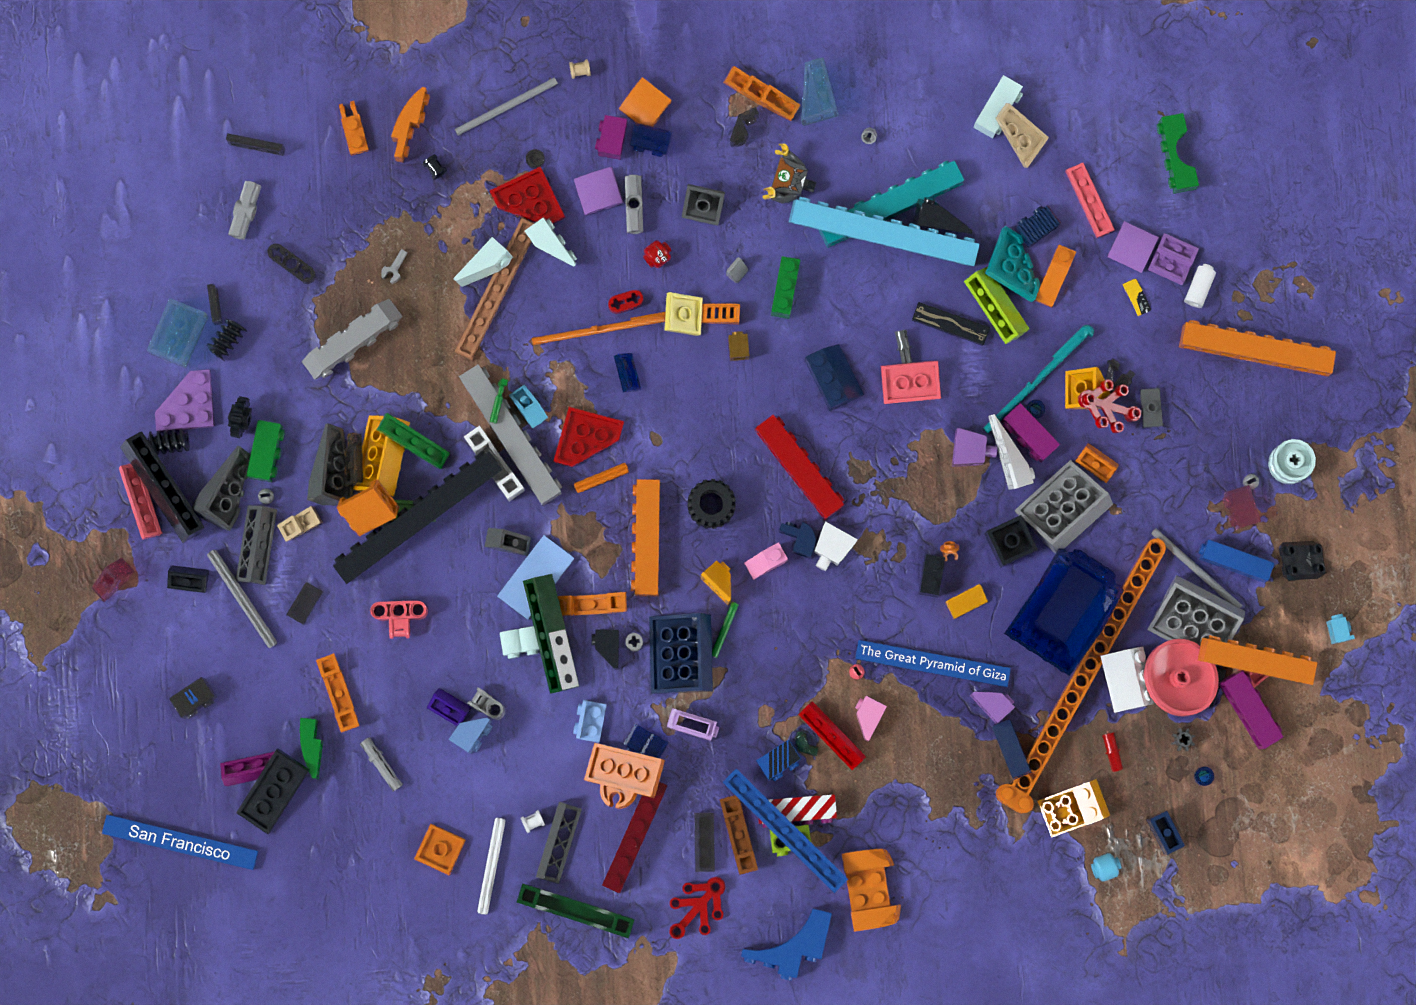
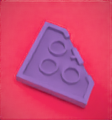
(188, 405)

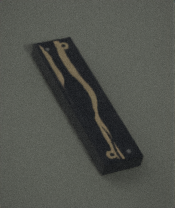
(950, 323)

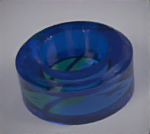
(1036, 408)
(1204, 776)

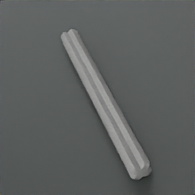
(242, 598)

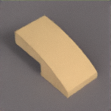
(299, 524)

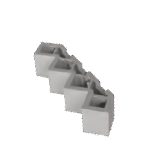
(344, 344)

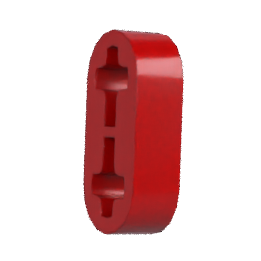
(627, 306)

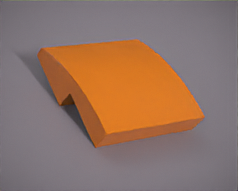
(645, 103)

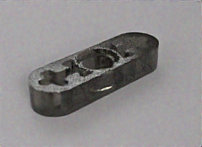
(284, 251)

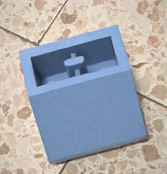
(469, 734)

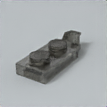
(353, 460)

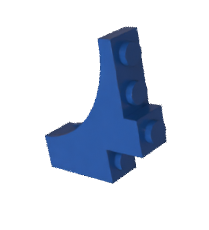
(787, 956)

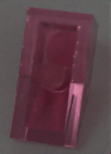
(112, 579)

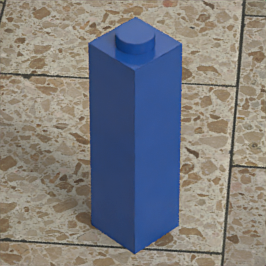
(1236, 561)

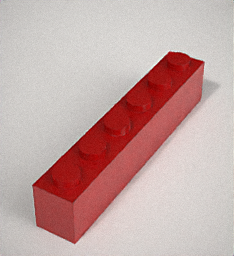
(799, 467)

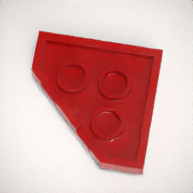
(528, 197)
(585, 436)

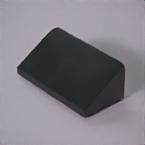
(187, 579)

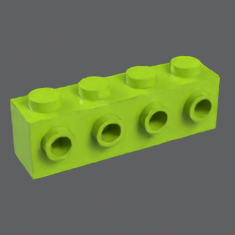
(997, 306)

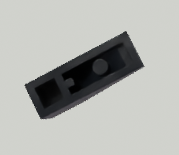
(933, 215)

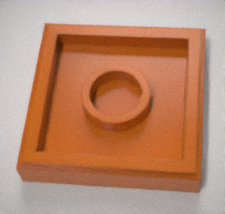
(440, 849)

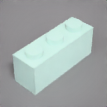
(1005, 92)

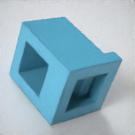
(1339, 629)

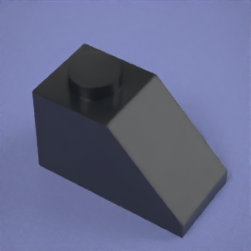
(607, 645)

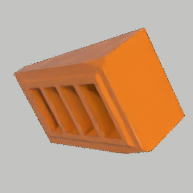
(732, 321)

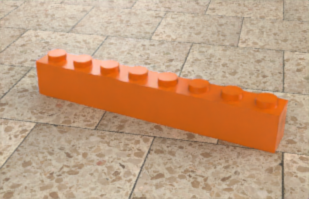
(1257, 349)

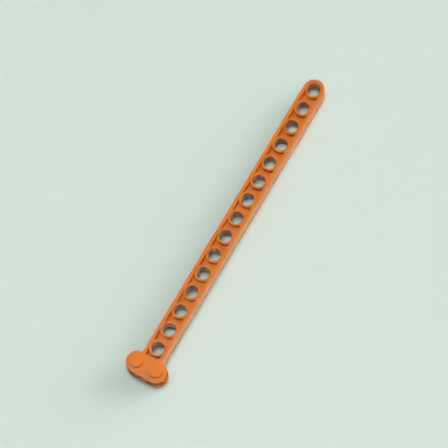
(1015, 795)

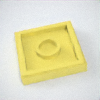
(683, 314)

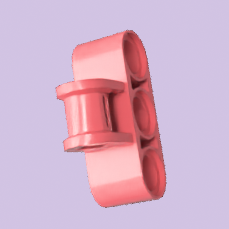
(402, 622)

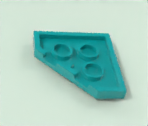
(1013, 266)

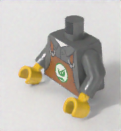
(789, 178)

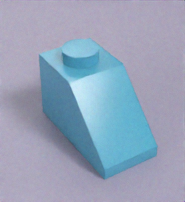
(528, 406)

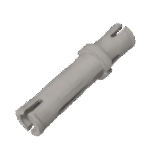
(383, 767)

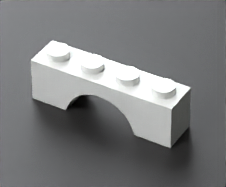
(505, 479)

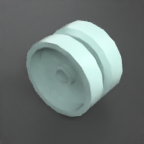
(1287, 471)

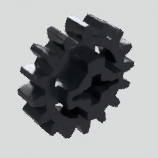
(239, 417)

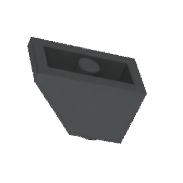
(507, 541)

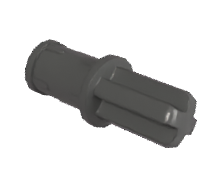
(903, 346)

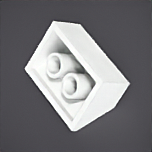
(1126, 679)

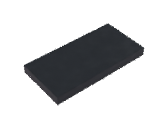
(273, 791)

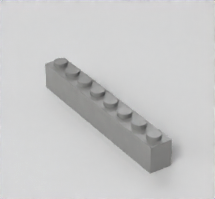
(511, 436)

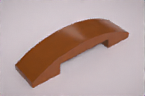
(738, 834)

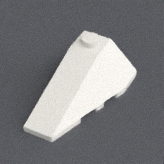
(1013, 463)

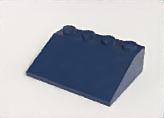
(681, 653)

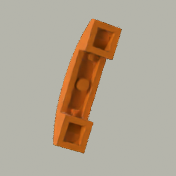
(593, 604)
(338, 692)

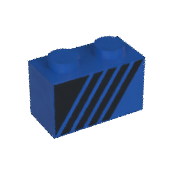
(779, 760)

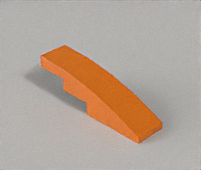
(761, 93)

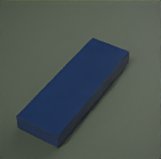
(1011, 749)

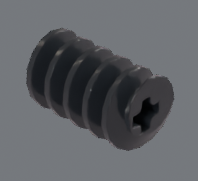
(225, 338)
(169, 442)

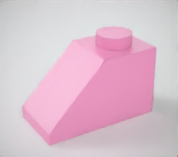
(766, 561)
(869, 715)

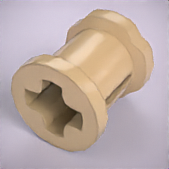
(579, 69)

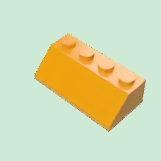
(380, 457)

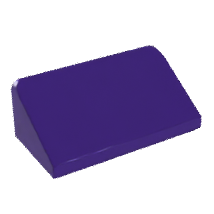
(448, 707)

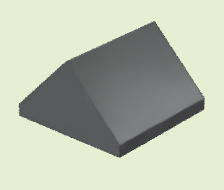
(703, 204)

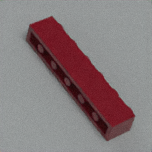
(633, 840)

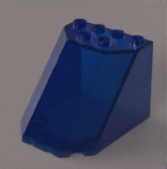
(1066, 609)

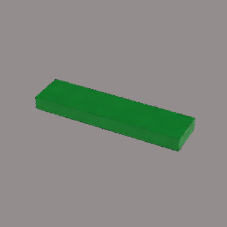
(413, 441)

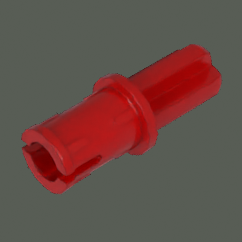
(1112, 752)

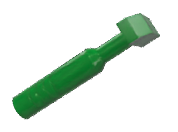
(498, 401)

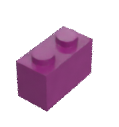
(612, 137)

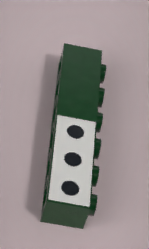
(551, 633)

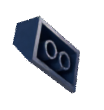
(833, 376)

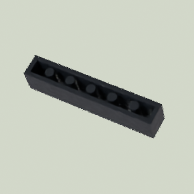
(162, 487)

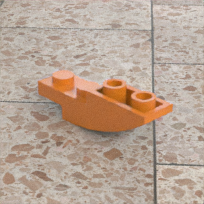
(410, 117)

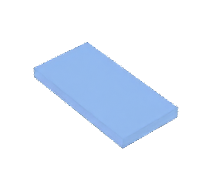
(543, 560)

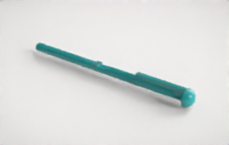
(1059, 356)

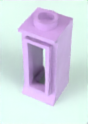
(711, 731)

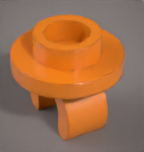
(949, 547)

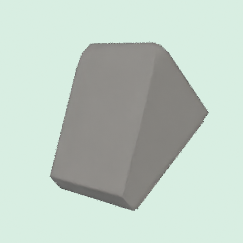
(737, 270)

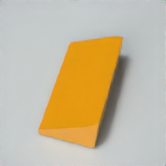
(966, 601)

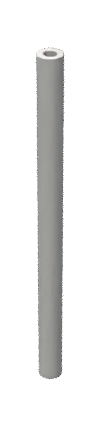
(506, 106)
(1196, 569)

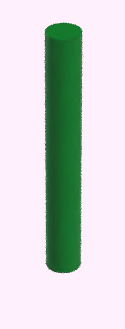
(724, 629)

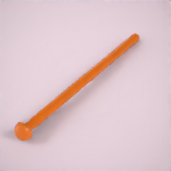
(634, 322)

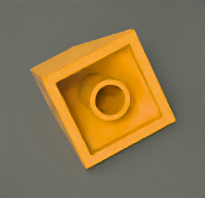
(1081, 380)
(718, 580)

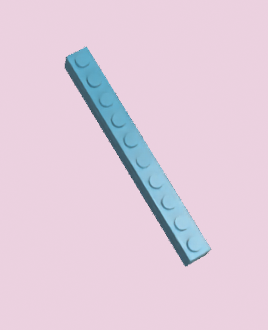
(884, 233)

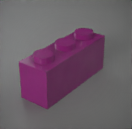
(1030, 433)

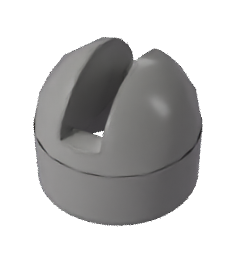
(867, 140)
(1253, 485)
(266, 500)

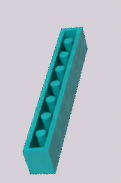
(905, 197)

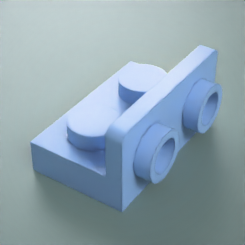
(590, 721)

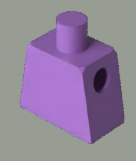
(971, 449)

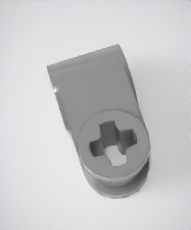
(484, 702)

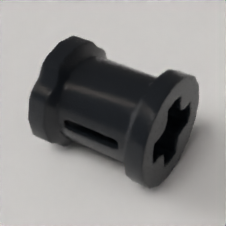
(434, 167)

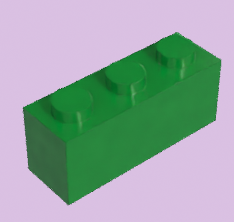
(785, 287)
(265, 451)

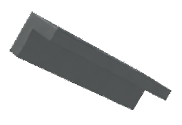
(259, 544)
(550, 844)

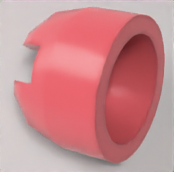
(853, 674)

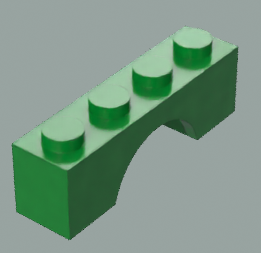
(1182, 177)

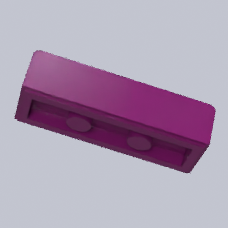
(243, 769)

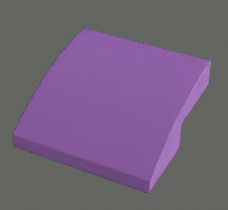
(598, 190)
(1133, 246)
(1173, 259)

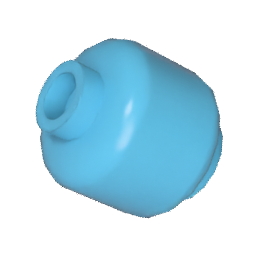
(1106, 867)

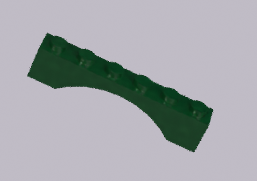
(575, 910)

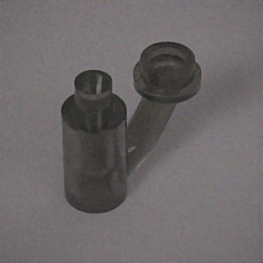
(1123, 379)

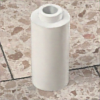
(1200, 286)

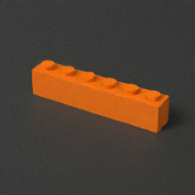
(647, 537)
(1257, 661)

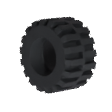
(721, 490)

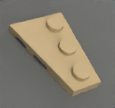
(1021, 133)

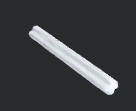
(491, 866)

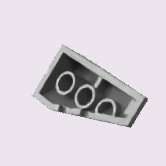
(328, 472)
(222, 494)

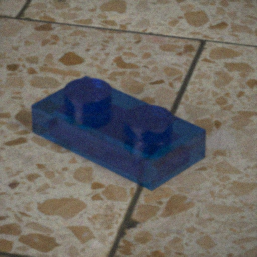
(627, 372)

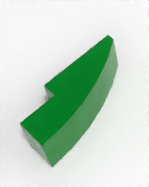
(311, 746)

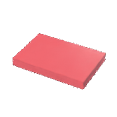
(910, 382)

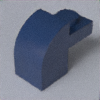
(805, 538)

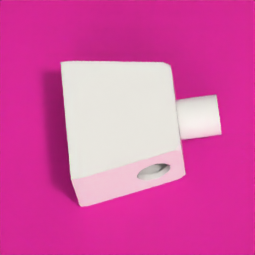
(833, 546)

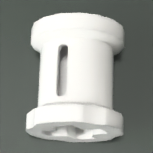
(532, 821)

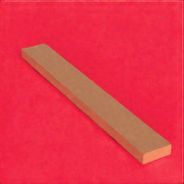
(494, 293)

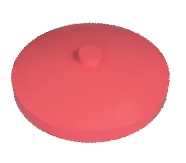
(1178, 680)

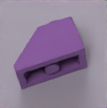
(994, 704)

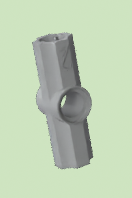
(633, 192)
(244, 210)

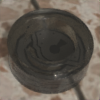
(535, 159)

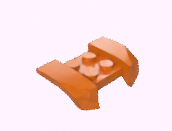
(869, 889)

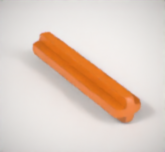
(601, 477)

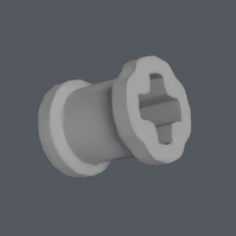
(638, 638)

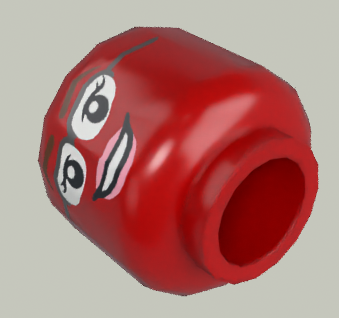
(657, 254)

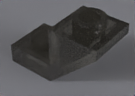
(739, 132)

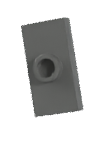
(1151, 408)

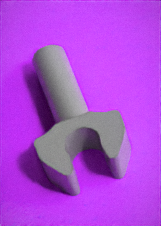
(394, 268)

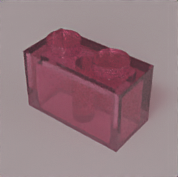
(1241, 507)

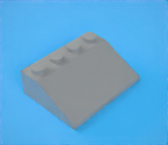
(1064, 506)
(1194, 614)

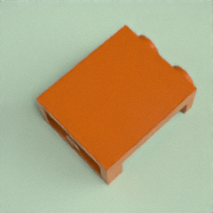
(368, 508)

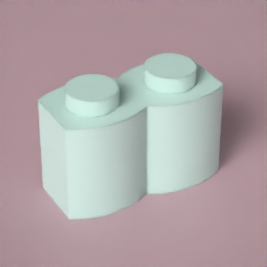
(519, 641)

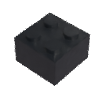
(1010, 541)

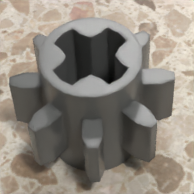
(1184, 734)

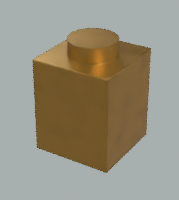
(738, 346)

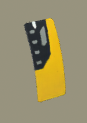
(1137, 297)

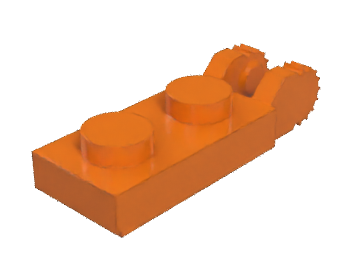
(353, 130)

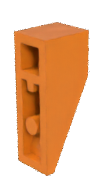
(1055, 275)

